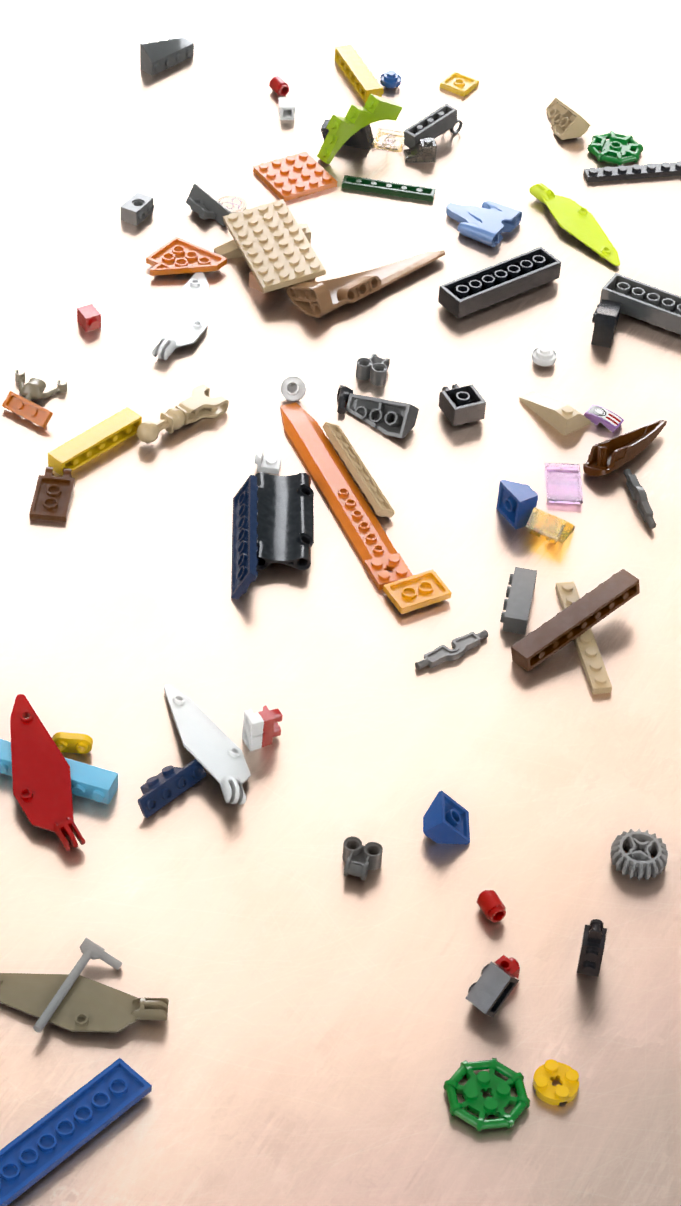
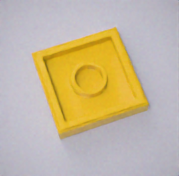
(459, 84)

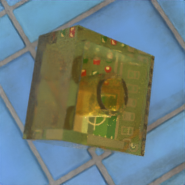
(549, 525)

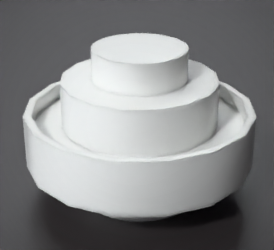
(544, 356)
(293, 388)

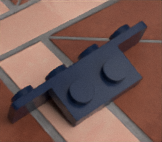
(168, 785)

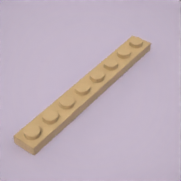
(358, 470)
(586, 645)

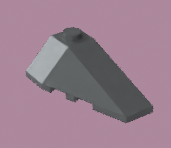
(387, 416)

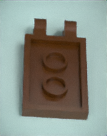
(52, 496)

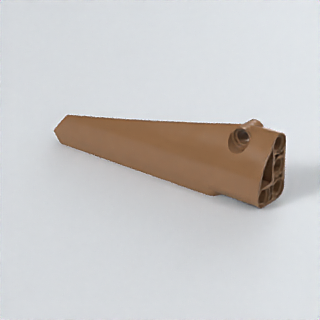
(327, 295)

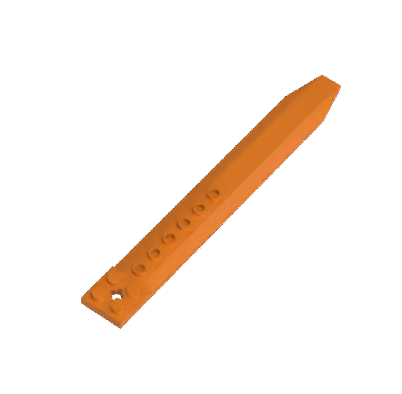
(343, 497)

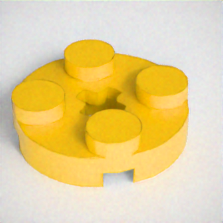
(560, 1072)

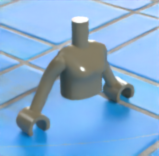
(34, 387)

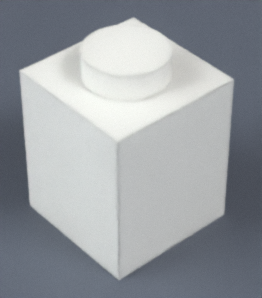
(286, 109)

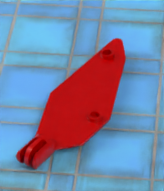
(41, 775)

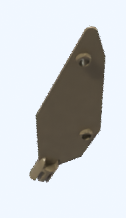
(85, 1008)

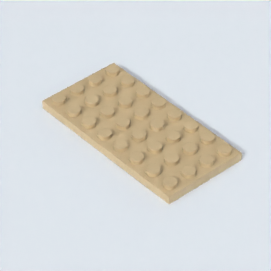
(274, 246)

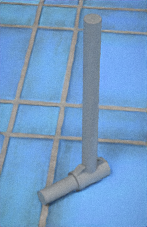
(90, 951)

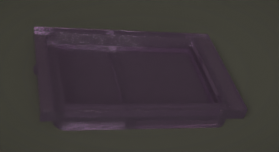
(563, 483)

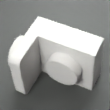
(267, 464)

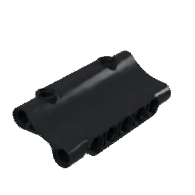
(285, 520)

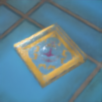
(389, 140)

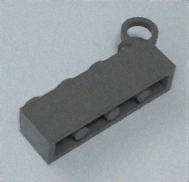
(433, 125)

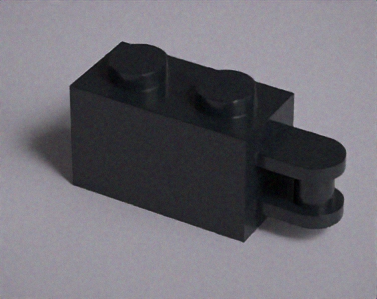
(592, 948)

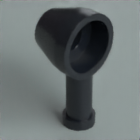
(342, 397)

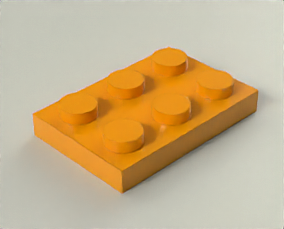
(417, 591)

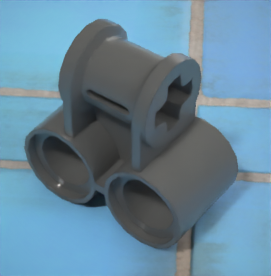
(372, 368)
(360, 857)

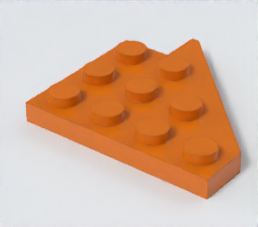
(183, 257)

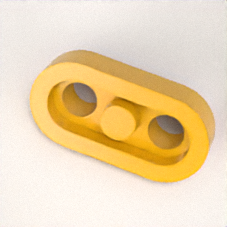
(73, 742)

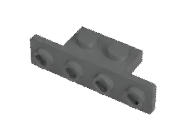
(206, 205)

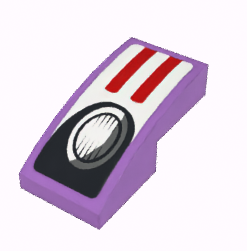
(600, 414)

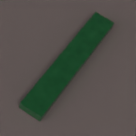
(388, 188)

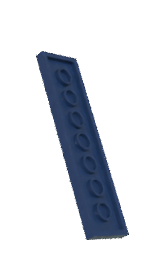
(244, 537)

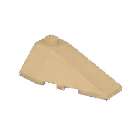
(566, 121)
(556, 413)

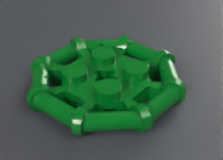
(615, 148)
(486, 1083)

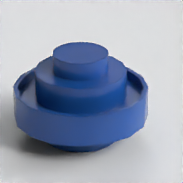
(390, 79)

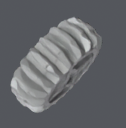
(638, 859)

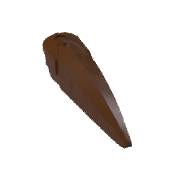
(615, 452)

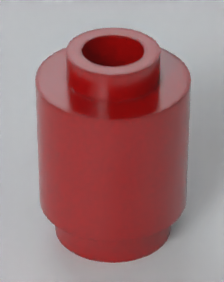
(279, 86)
(491, 905)

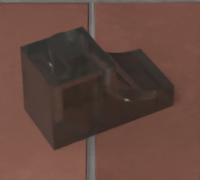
(422, 152)

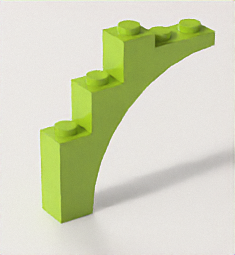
(357, 117)

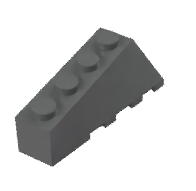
(164, 54)

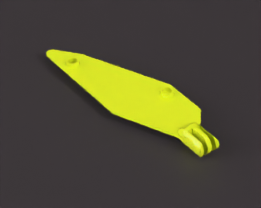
(577, 222)

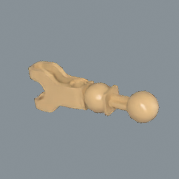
(188, 411)

